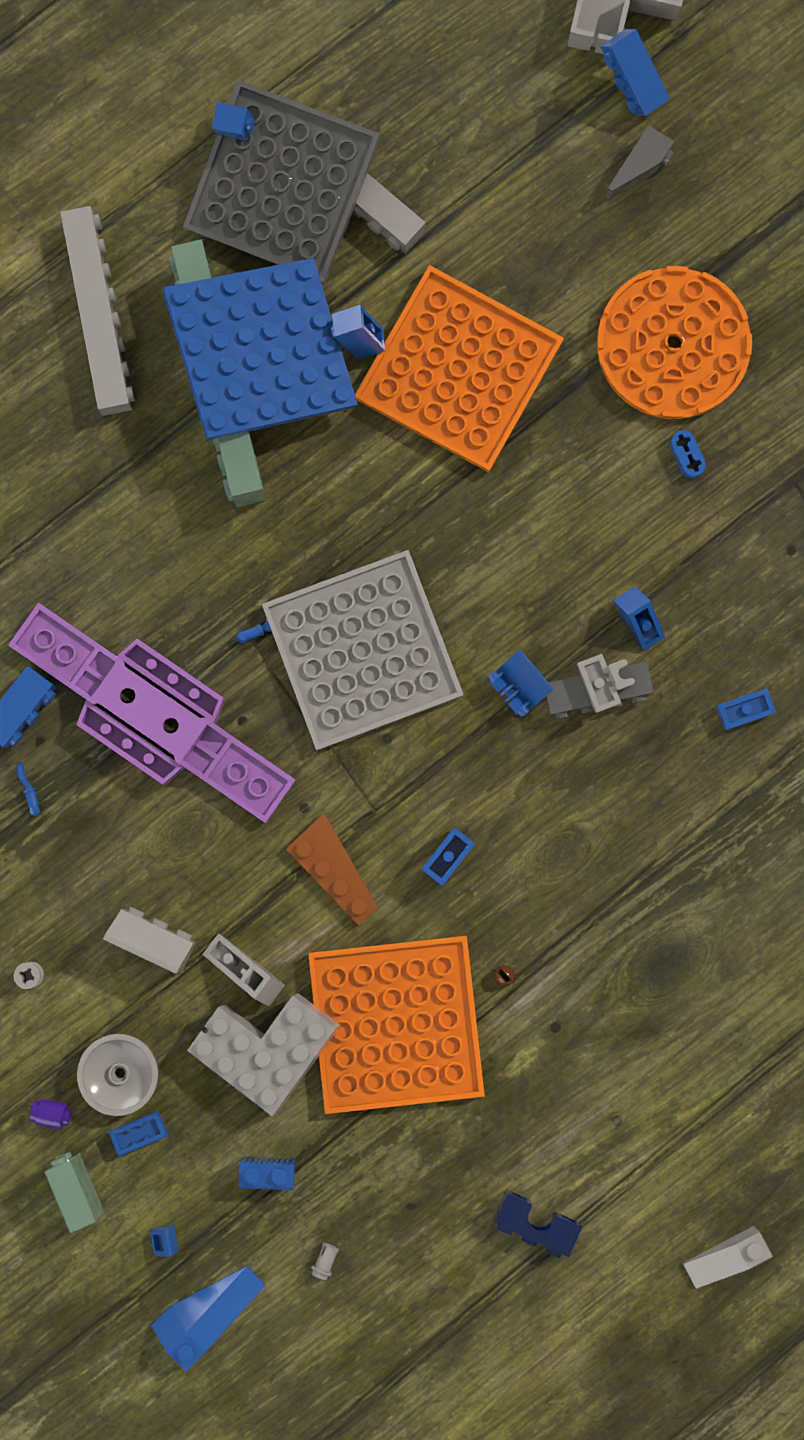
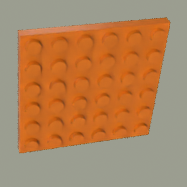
(459, 368)
(403, 1024)

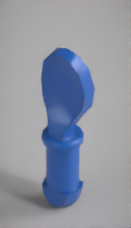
(244, 636)
(29, 792)

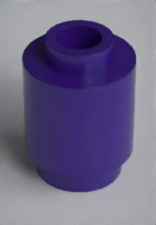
(50, 1114)

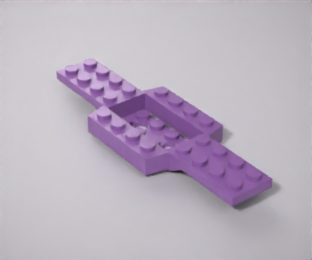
(197, 742)

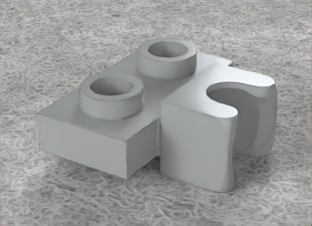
(603, 681)

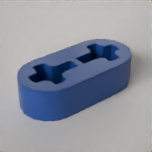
(692, 451)

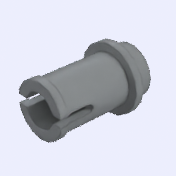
(325, 1261)

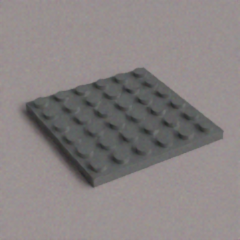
(287, 185)

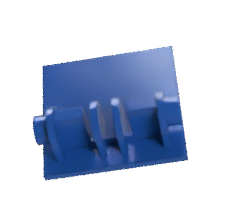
(520, 683)

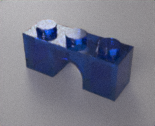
(557, 1235)

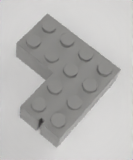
(601, 20)
(270, 1063)

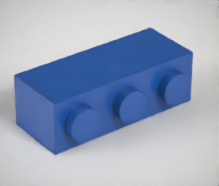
(634, 72)
(21, 705)

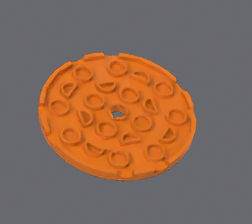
(679, 305)

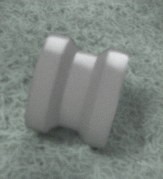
(33, 977)

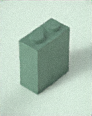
(74, 1191)

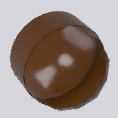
(508, 971)

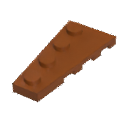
(329, 864)

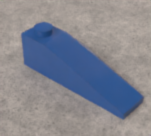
(199, 1320)

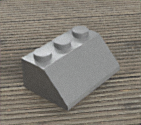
(151, 939)

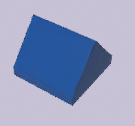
(164, 1241)

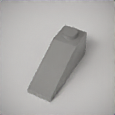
(243, 970)
(728, 1258)

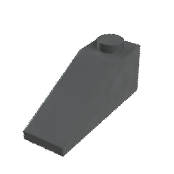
(644, 161)

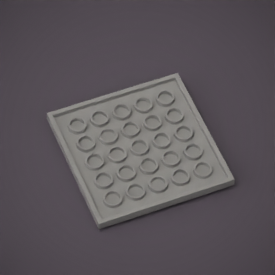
(362, 650)

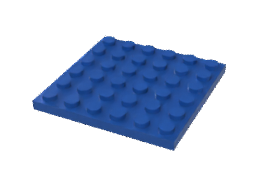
(259, 348)

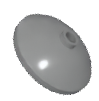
(103, 1087)

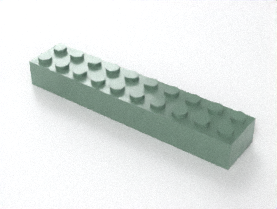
(237, 451)

